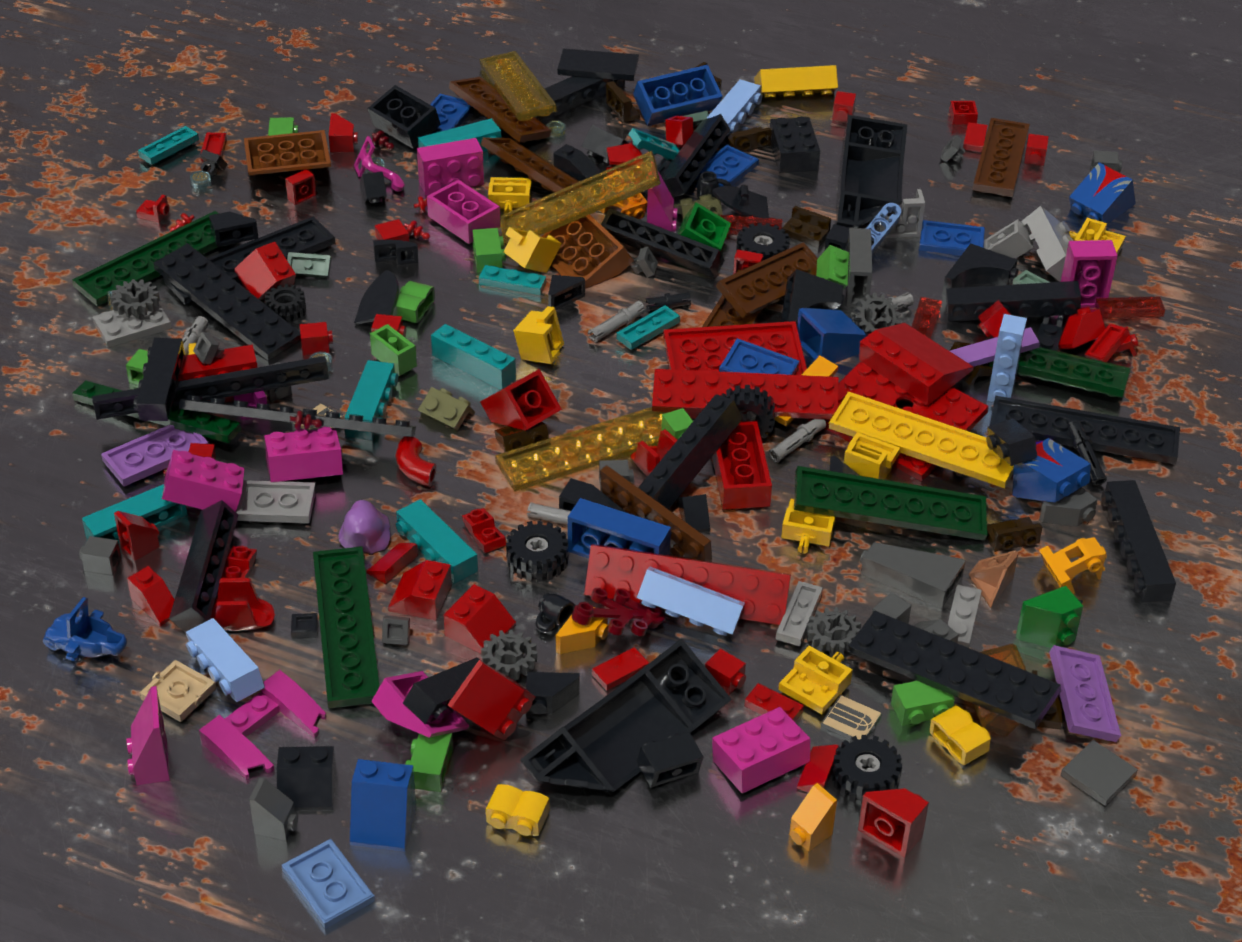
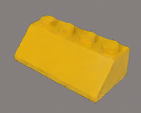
(797, 81)

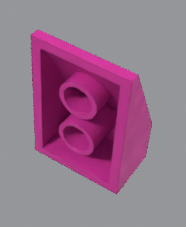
(661, 207)
(390, 704)
(149, 743)

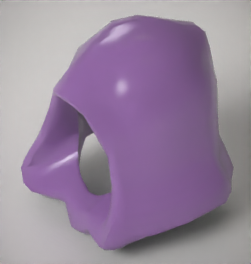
(365, 528)

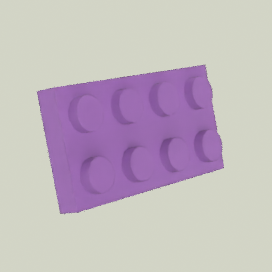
(148, 453)
(1085, 694)

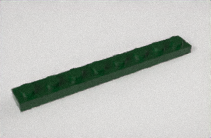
(185, 420)

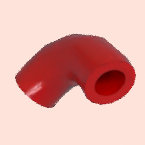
(411, 463)

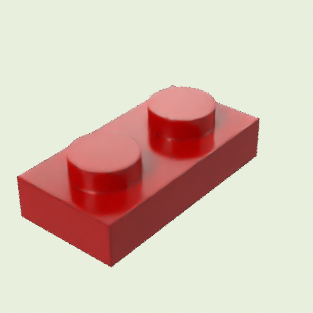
(765, 699)

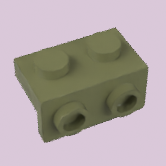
(706, 201)
(445, 408)

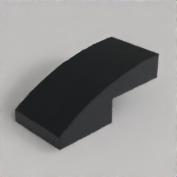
(401, 251)

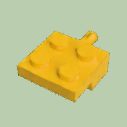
(509, 192)
(1097, 230)
(807, 527)
(816, 679)

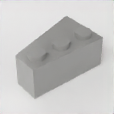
(1051, 238)

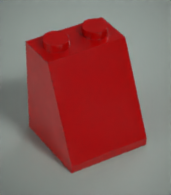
(522, 402)

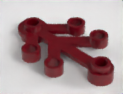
(648, 616)

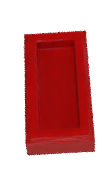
(975, 137)
(214, 143)
(1107, 343)
(619, 668)

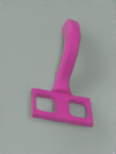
(367, 163)

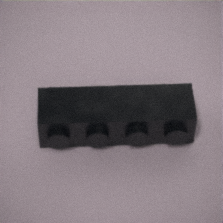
(160, 379)
(431, 696)

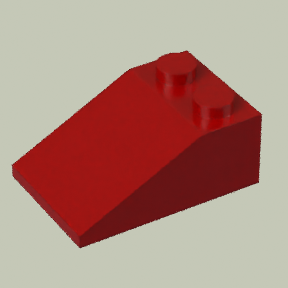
(492, 700)

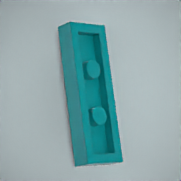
(651, 143)
(168, 145)
(512, 280)
(648, 327)

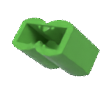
(414, 301)

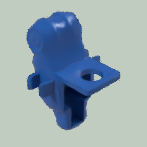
(84, 634)

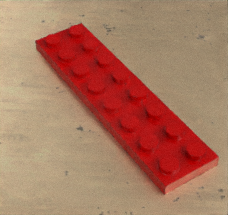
(793, 394)
(761, 590)

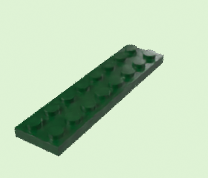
(139, 262)
(890, 503)
(346, 627)

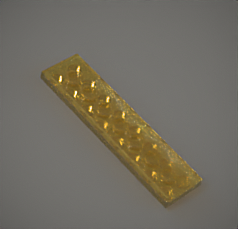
(518, 86)
(584, 197)
(579, 449)

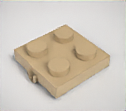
(180, 689)

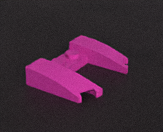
(228, 736)

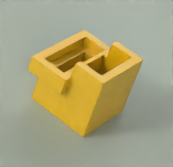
(531, 249)
(539, 336)
(870, 456)

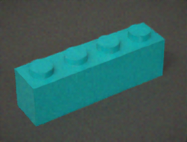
(478, 130)
(473, 356)
(372, 395)
(147, 505)
(436, 540)

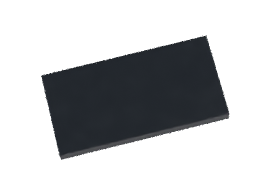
(598, 64)

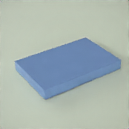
(328, 883)

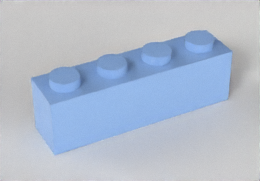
(738, 104)
(1007, 357)
(690, 600)
(224, 660)

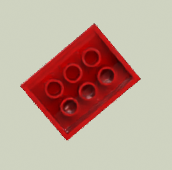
(912, 361)

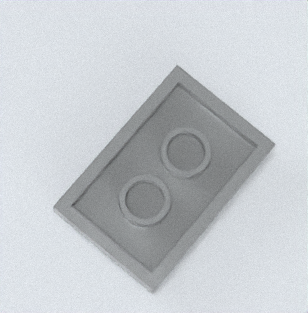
(119, 329)
(276, 501)

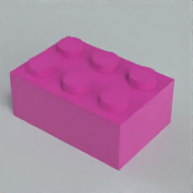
(450, 162)
(462, 210)
(1093, 267)
(303, 454)
(202, 481)
(761, 749)

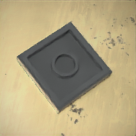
(1099, 772)

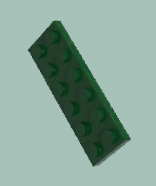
(1073, 371)

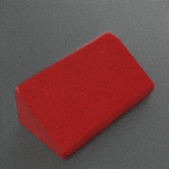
(393, 562)
(819, 767)

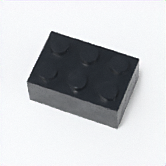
(404, 116)
(794, 145)

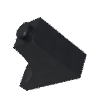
(981, 267)
(809, 291)

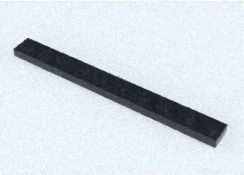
(222, 385)
(264, 411)

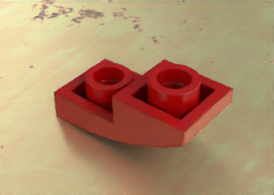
(483, 530)
(239, 562)

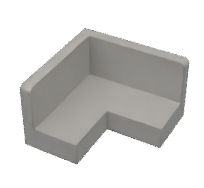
(910, 220)

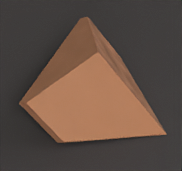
(994, 575)

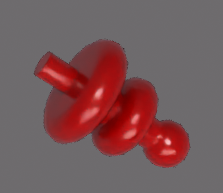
(421, 204)
(185, 220)
(418, 231)

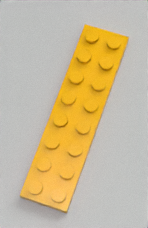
(922, 438)

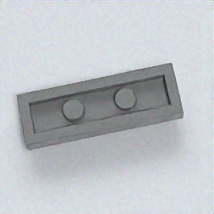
(800, 608)
(964, 613)

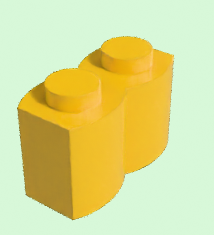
(960, 735)
(517, 810)

